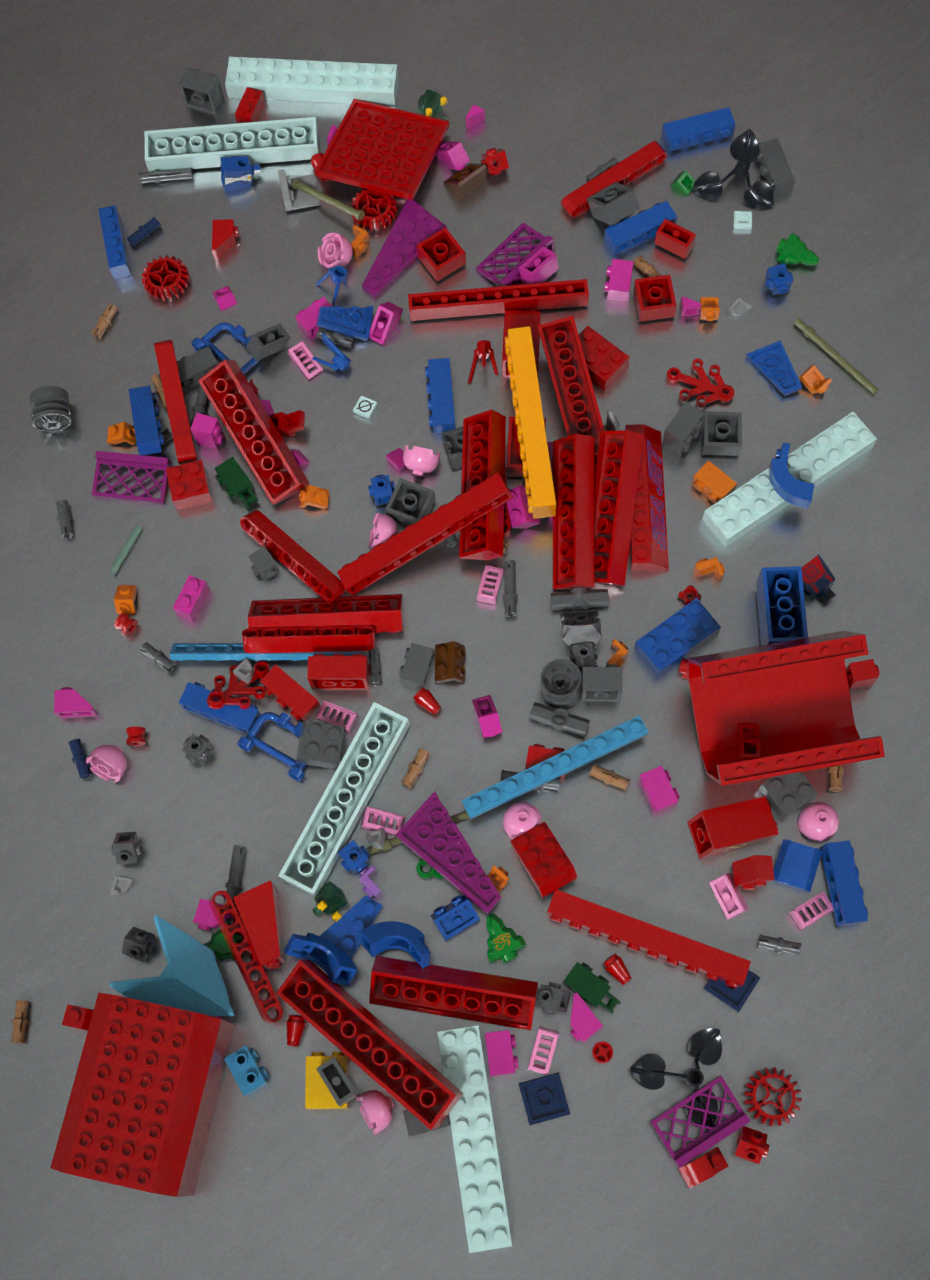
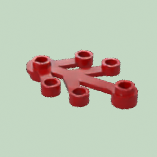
(702, 385)
(218, 699)

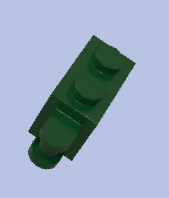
(236, 482)
(590, 987)

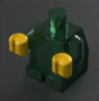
(430, 103)
(329, 900)

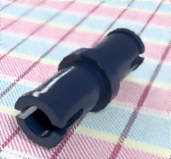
(143, 231)
(79, 758)

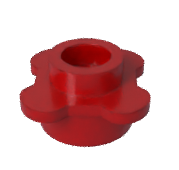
(690, 590)

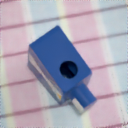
(237, 172)

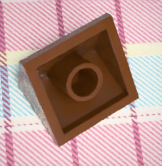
(467, 180)

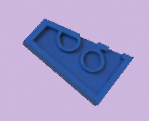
(347, 321)
(776, 367)
(347, 930)

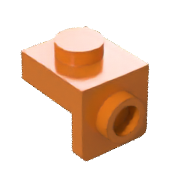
(361, 240)
(709, 308)
(814, 380)
(121, 433)
(314, 497)
(707, 566)
(125, 599)
(620, 655)
(498, 877)

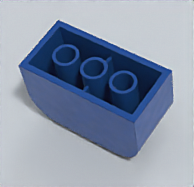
(781, 604)

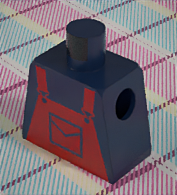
(817, 580)

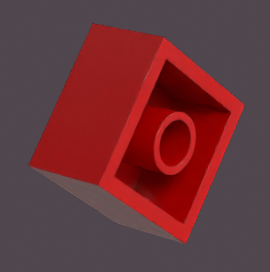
(441, 254)
(654, 298)
(189, 484)

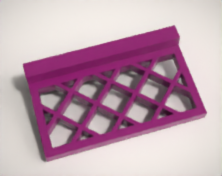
(512, 274)
(130, 461)
(712, 1135)

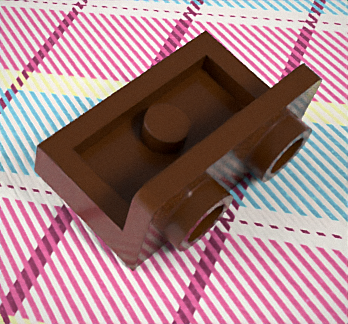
(450, 662)

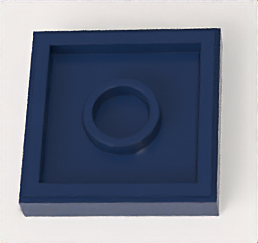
(730, 996)
(544, 1098)

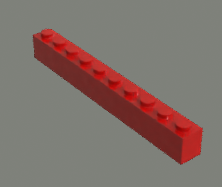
(498, 299)
(425, 533)
(649, 938)

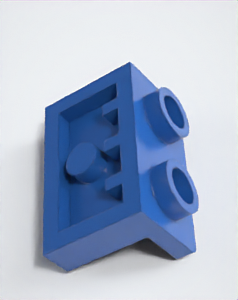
(454, 916)

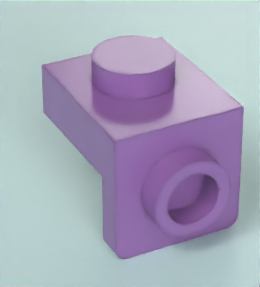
(370, 888)

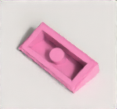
(728, 896)

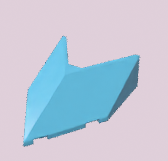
(187, 982)

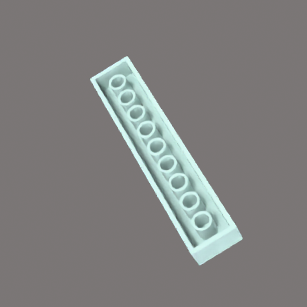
(313, 80)
(205, 145)
(809, 463)
(344, 799)
(475, 1141)

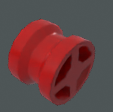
(125, 624)
(135, 736)
(604, 1050)

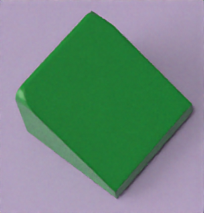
(683, 182)

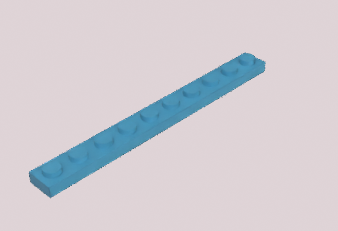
(235, 652)
(554, 767)

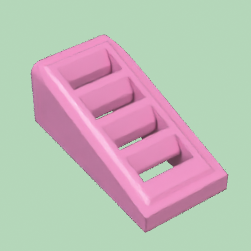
(306, 352)
(487, 598)
(353, 717)
(384, 814)
(799, 919)
(548, 1032)

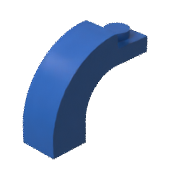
(785, 485)
(396, 936)
(324, 953)

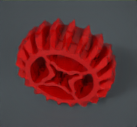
(374, 201)
(170, 282)
(788, 1087)

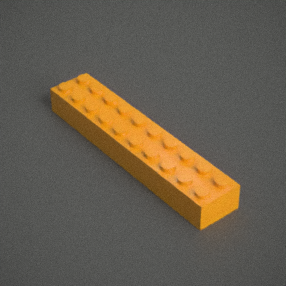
(530, 423)

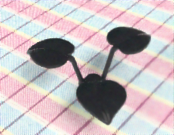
(745, 150)
(707, 1049)

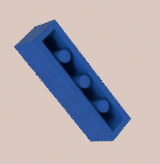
(698, 129)
(638, 228)
(114, 242)
(441, 395)
(145, 421)
(195, 700)
(844, 883)

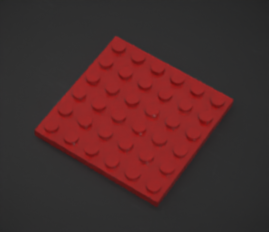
(382, 149)

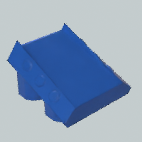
(796, 865)

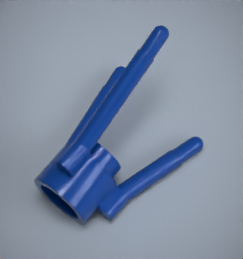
(338, 276)
(340, 360)

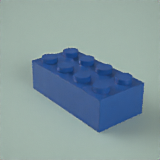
(677, 637)

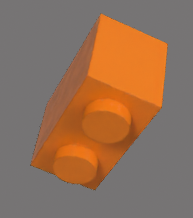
(713, 482)

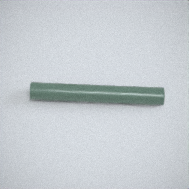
(125, 550)

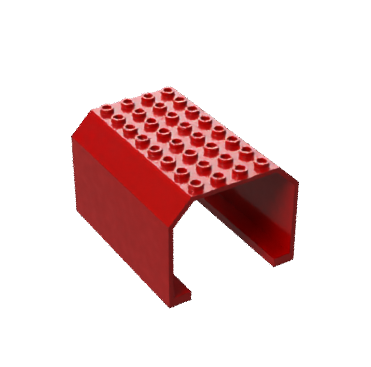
(796, 697)
(143, 1096)

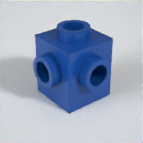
(778, 279)
(381, 489)
(351, 851)

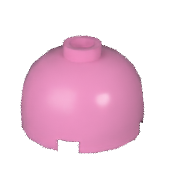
(335, 251)
(420, 460)
(382, 530)
(108, 762)
(520, 818)
(818, 822)
(376, 1110)

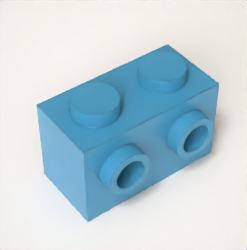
(246, 1070)

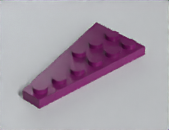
(400, 249)
(443, 847)

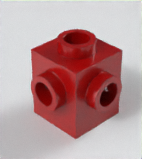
(495, 161)
(751, 1145)

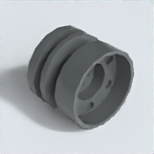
(50, 408)
(560, 673)

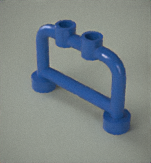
(237, 332)
(247, 743)

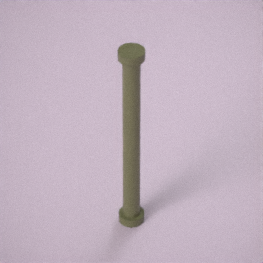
(359, 214)

